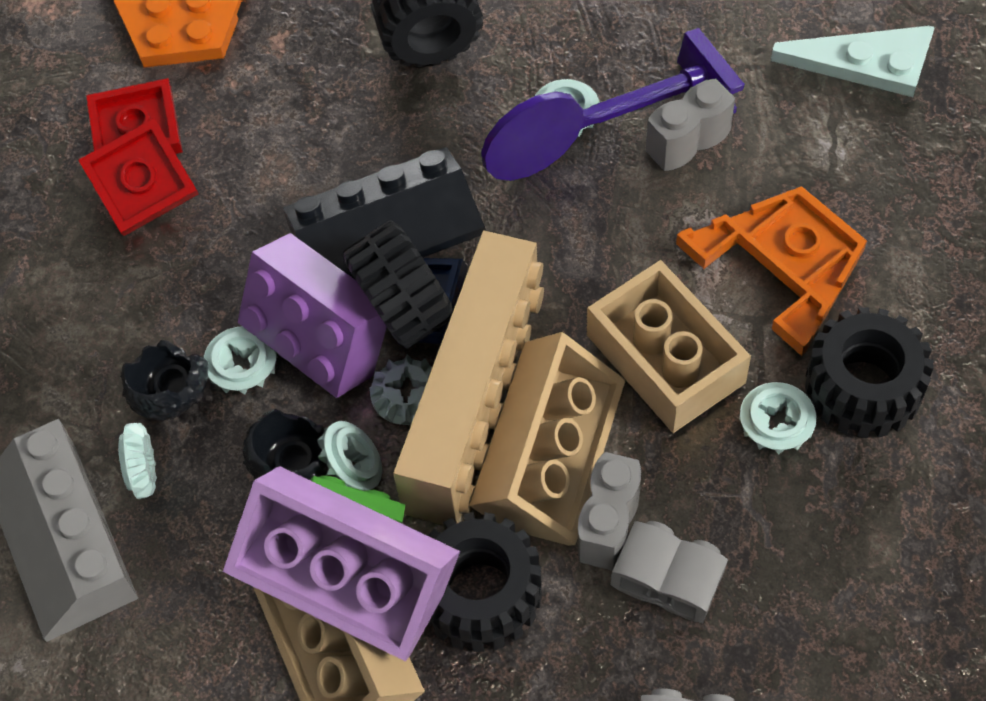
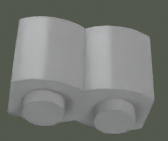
(689, 124)
(609, 510)
(669, 570)

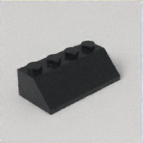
(420, 195)

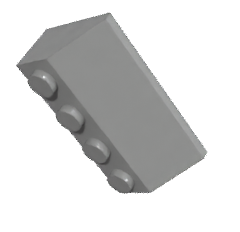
(59, 533)

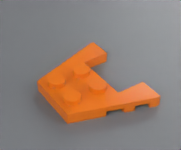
(179, 29)
(795, 242)

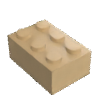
(667, 345)

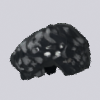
(164, 381)
(284, 442)

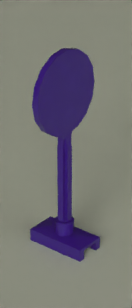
(549, 123)

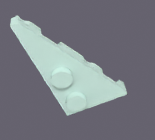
(874, 59)

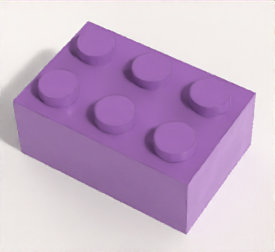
(311, 314)

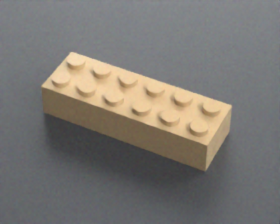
(469, 379)

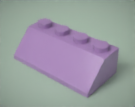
(340, 561)

